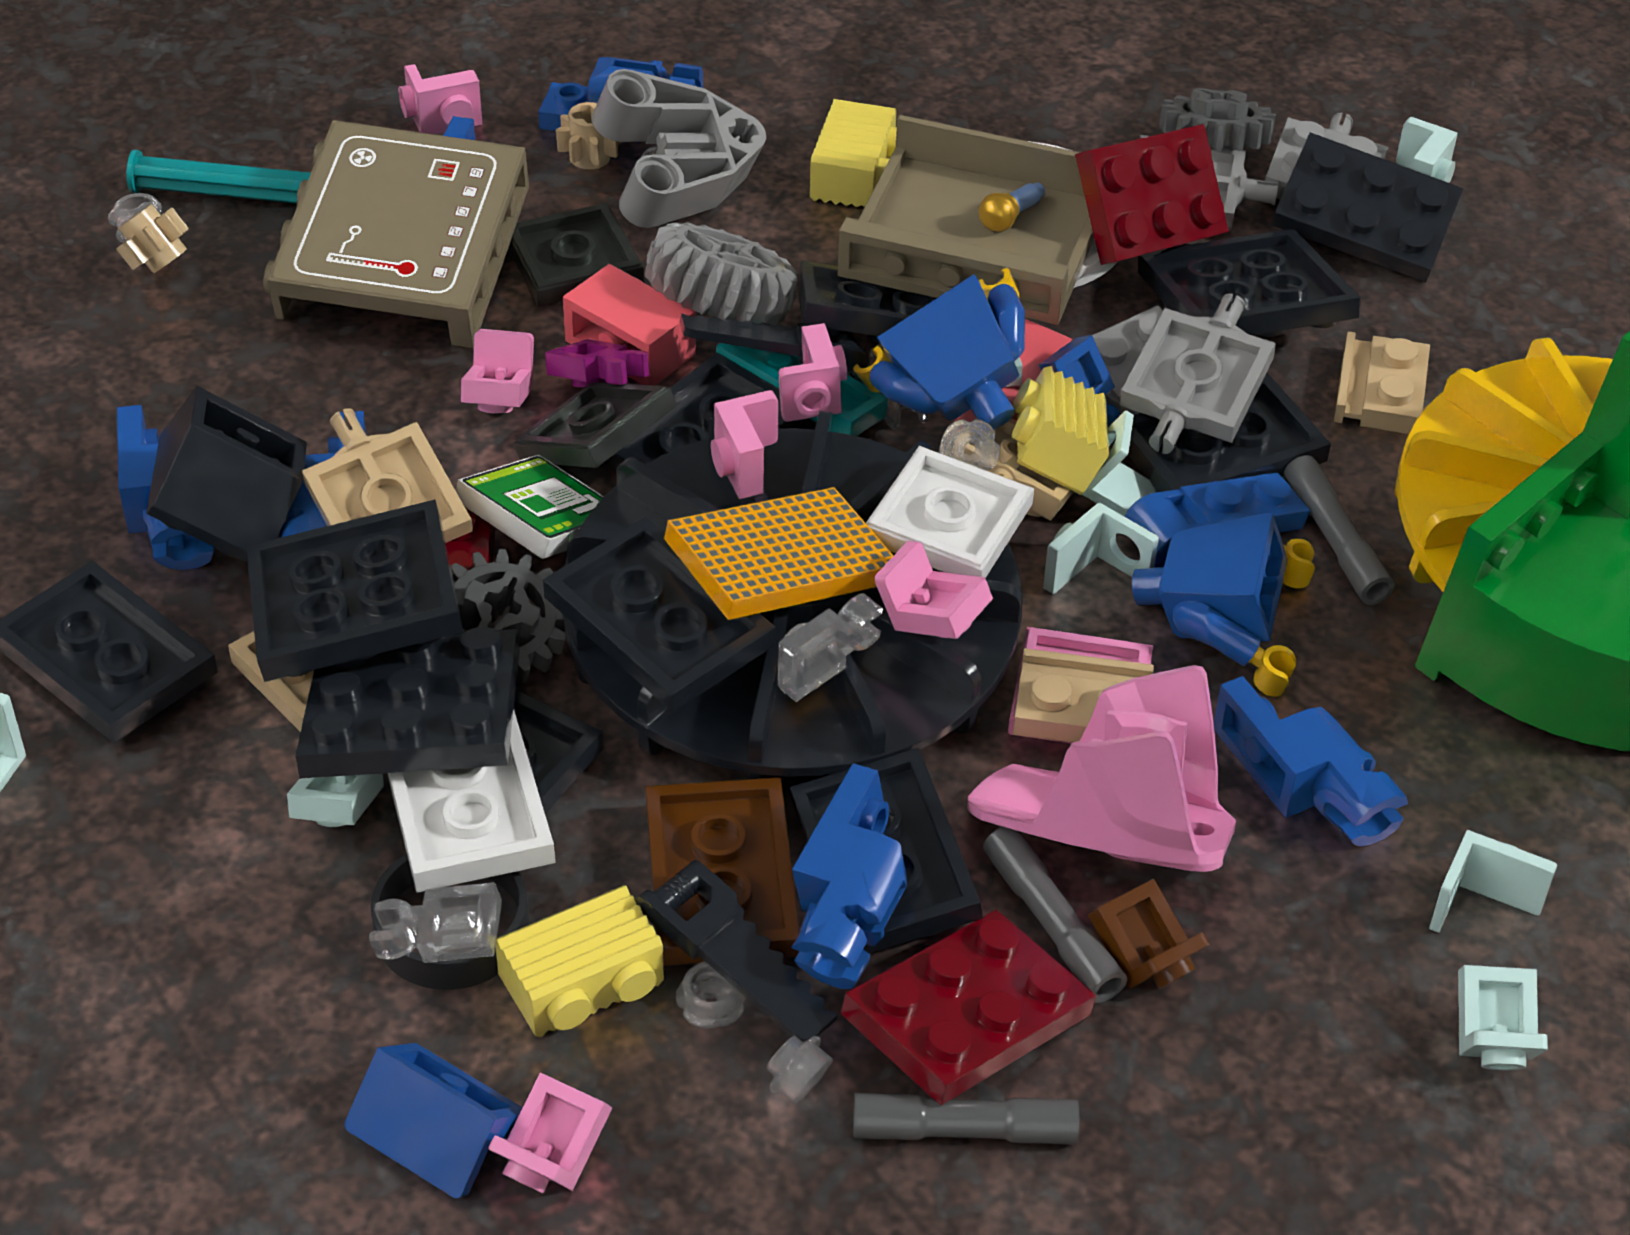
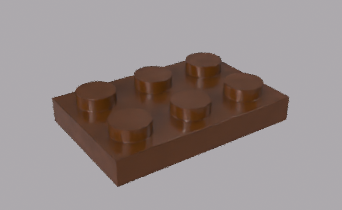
(741, 838)

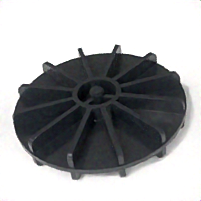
(886, 699)

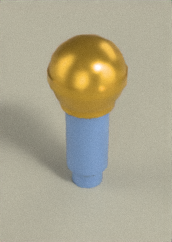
(1001, 209)

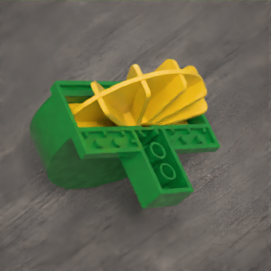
(1525, 528)

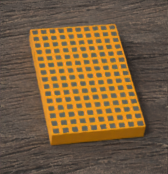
(778, 552)

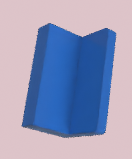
(429, 1116)

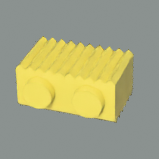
(852, 152)
(1061, 429)
(580, 961)

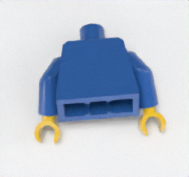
(954, 353)
(1226, 589)

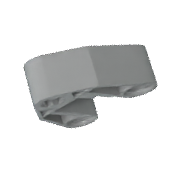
(700, 139)

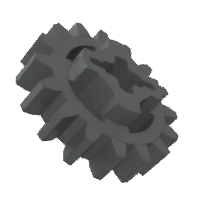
(1226, 118)
(492, 587)

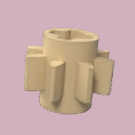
(581, 139)
(152, 238)

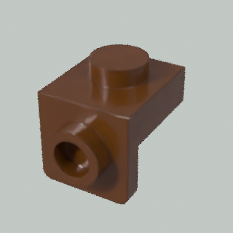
(1146, 936)

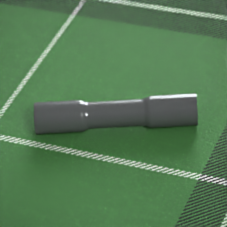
(1354, 554)
(1076, 943)
(1013, 1119)

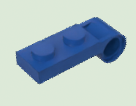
(1210, 502)

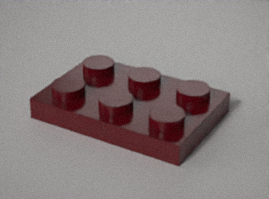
(1151, 193)
(967, 1006)

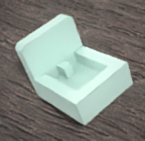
(1427, 149)
(333, 799)
(1499, 1016)

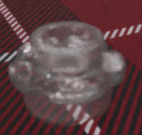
(975, 432)
(705, 983)
(798, 1067)

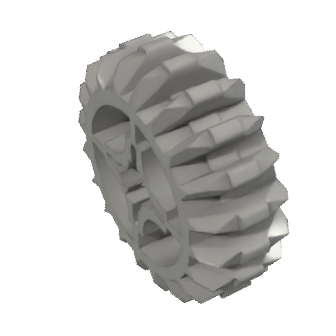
(720, 274)

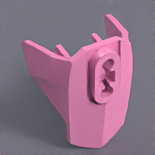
(1132, 784)

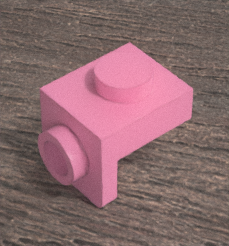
(439, 98)
(500, 370)
(816, 382)
(740, 434)
(928, 599)
(552, 1135)

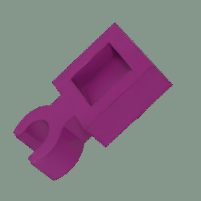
(596, 362)

